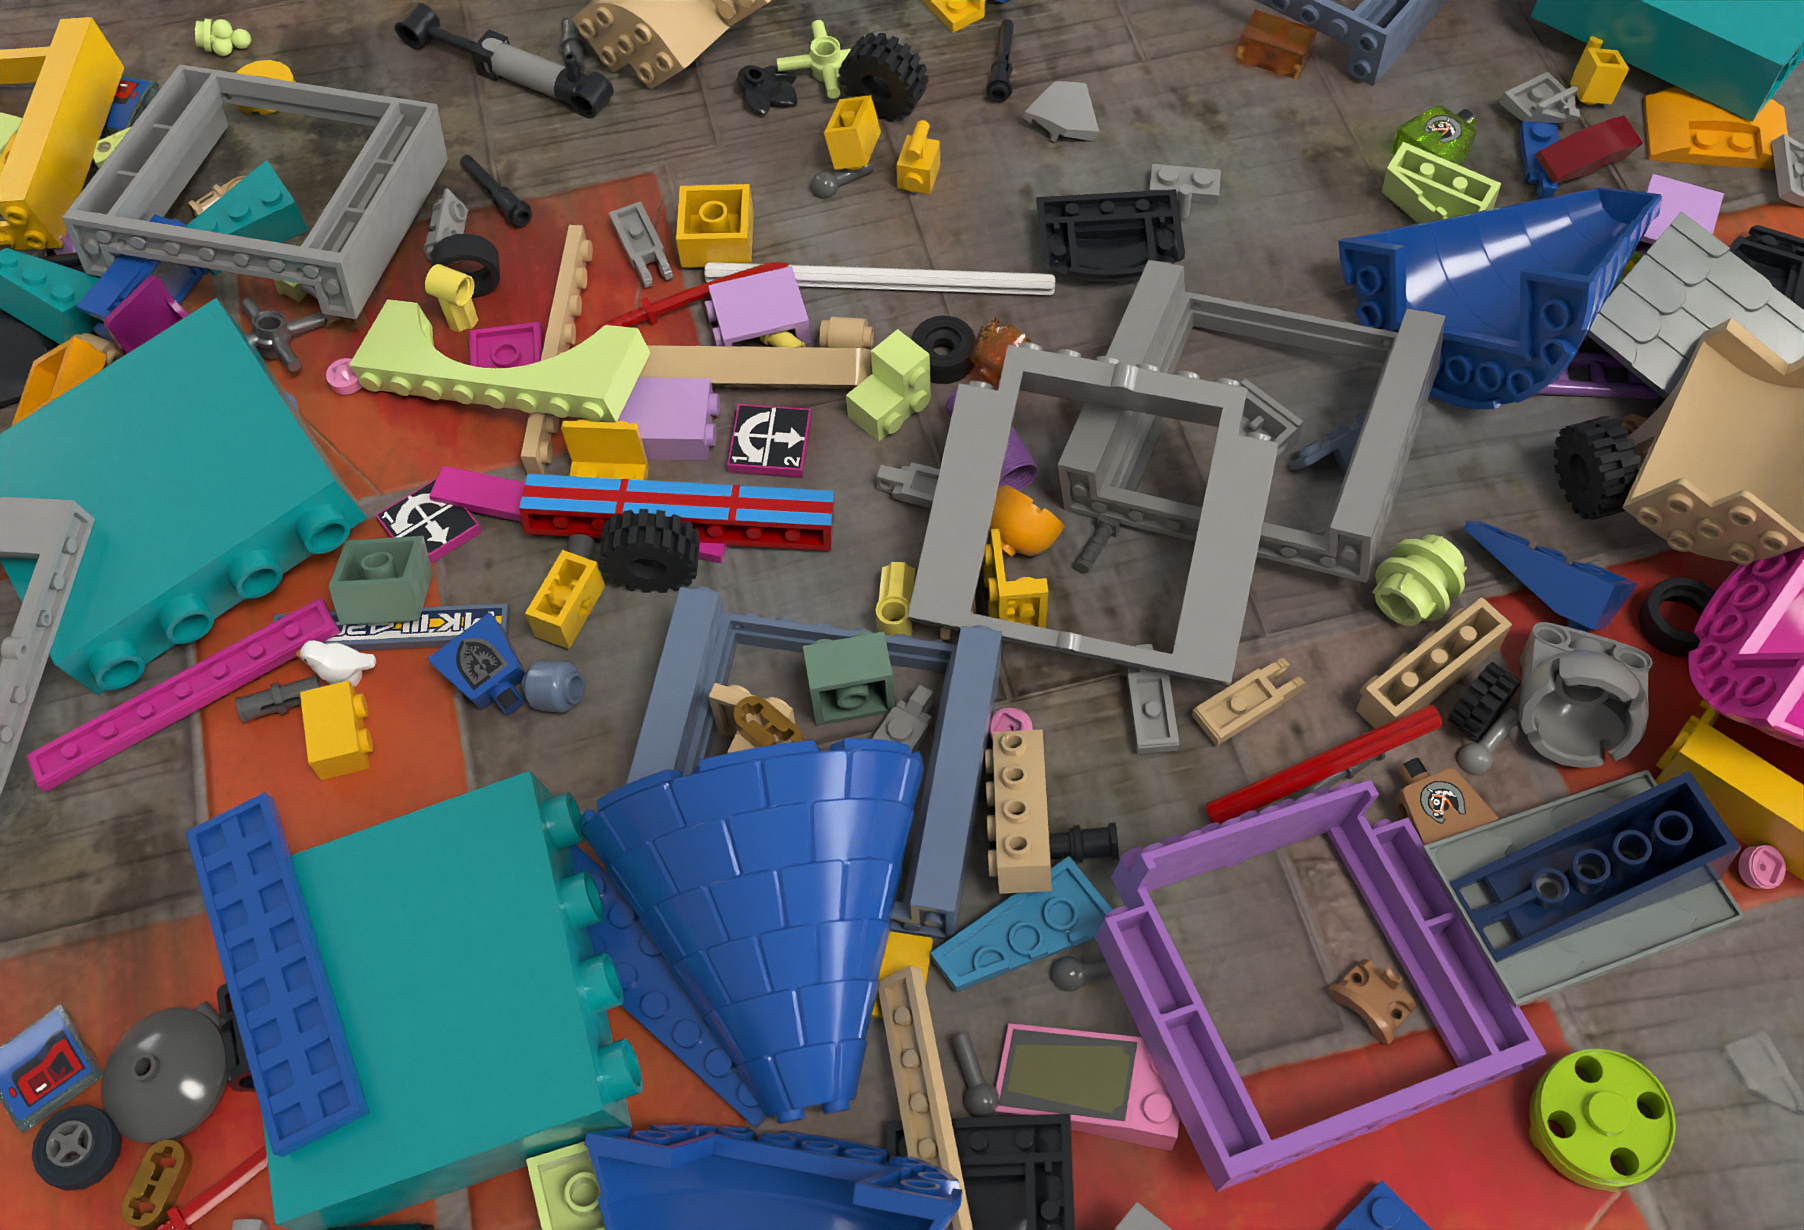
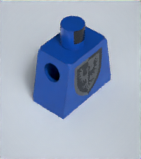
(483, 665)

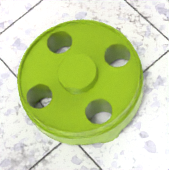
(1602, 1119)

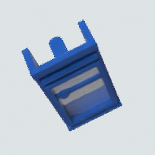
(128, 273)

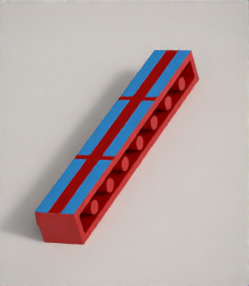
(719, 512)

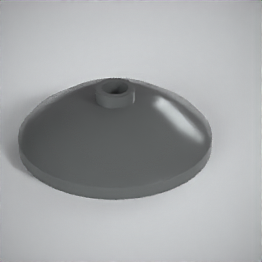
(183, 1079)

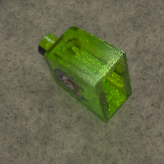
(1439, 133)

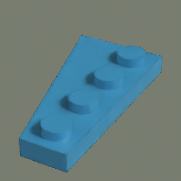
(1024, 929)

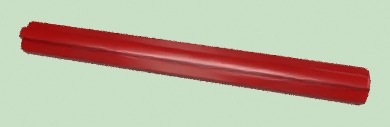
(1324, 765)

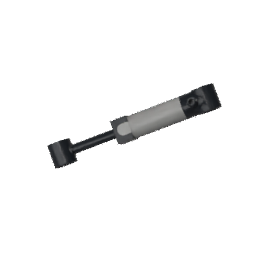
(497, 59)

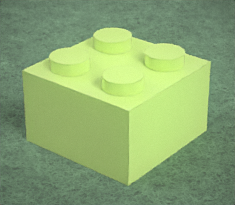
(566, 1189)

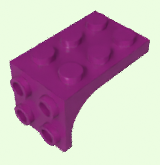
(143, 315)

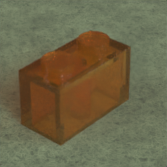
(1276, 44)

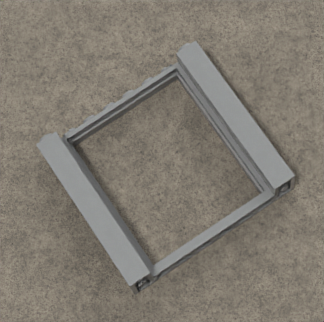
(182, 125)
(1155, 332)

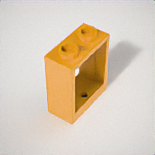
(58, 373)

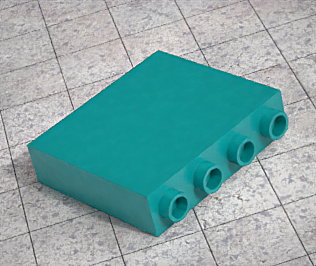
(1712, 48)
(194, 491)
(461, 1002)

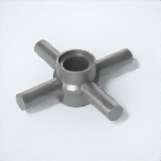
(272, 332)

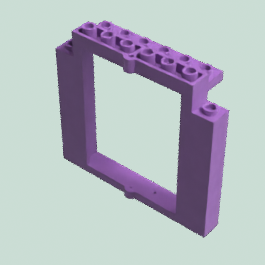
(1415, 916)

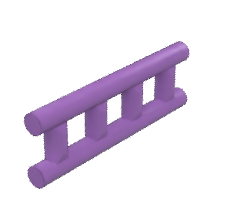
(1599, 386)

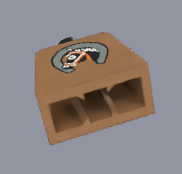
(1439, 803)

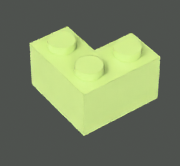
(894, 389)

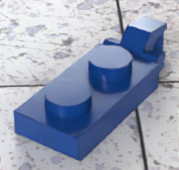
(1532, 139)

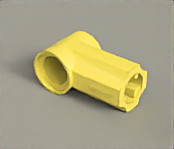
(454, 295)
(895, 599)

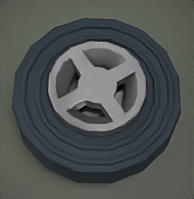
(62, 1138)

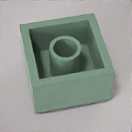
(381, 580)
(849, 677)

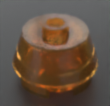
(991, 348)

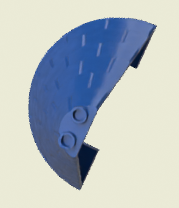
(1509, 279)
(771, 900)
(781, 1182)

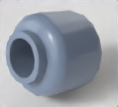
(553, 685)

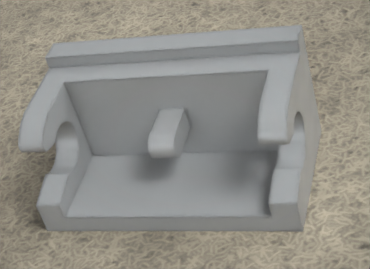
(1269, 417)

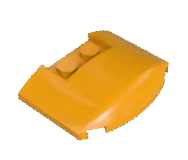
(1699, 132)

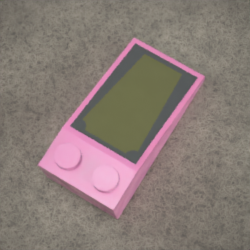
(1093, 1076)

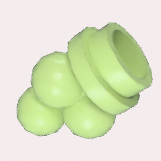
(219, 36)

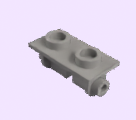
(447, 219)

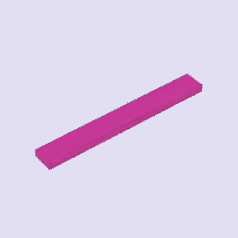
(502, 499)
(180, 695)

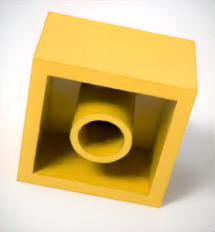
(714, 224)

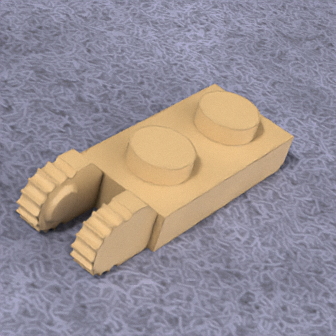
(1246, 702)

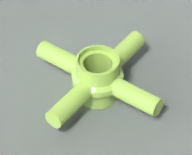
(823, 59)

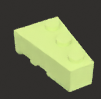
(1435, 188)

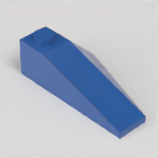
(1575, 590)

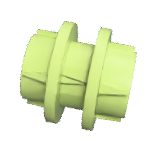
(1419, 580)

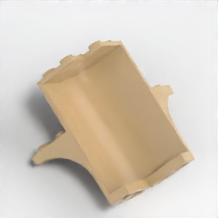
(657, 34)
(1726, 453)

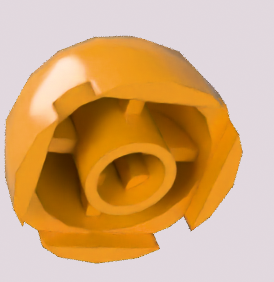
(1022, 524)

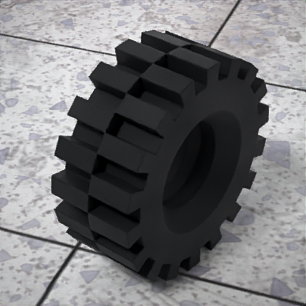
(886, 73)
(1596, 466)
(649, 551)

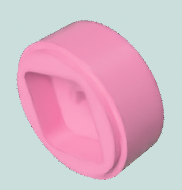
(342, 378)
(1010, 720)
(1762, 867)

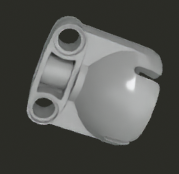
(1582, 695)

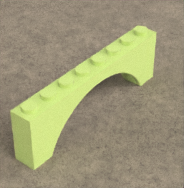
(580, 383)

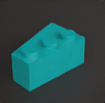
(254, 209)
(45, 295)

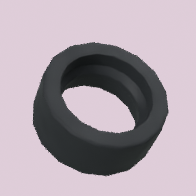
(472, 248)
(1654, 626)

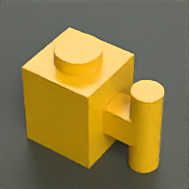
(1598, 74)
(918, 161)

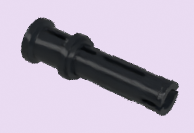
(1082, 843)

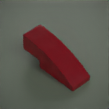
(1589, 149)

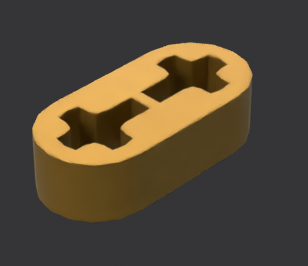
(773, 719)
(156, 1185)

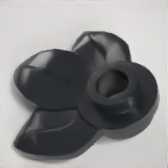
(766, 87)

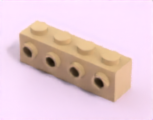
(1434, 665)
(1020, 812)

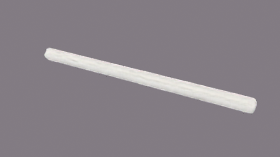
(904, 279)

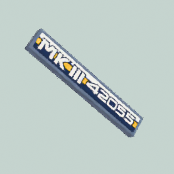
(433, 629)

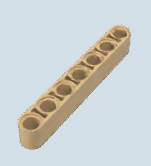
(762, 366)

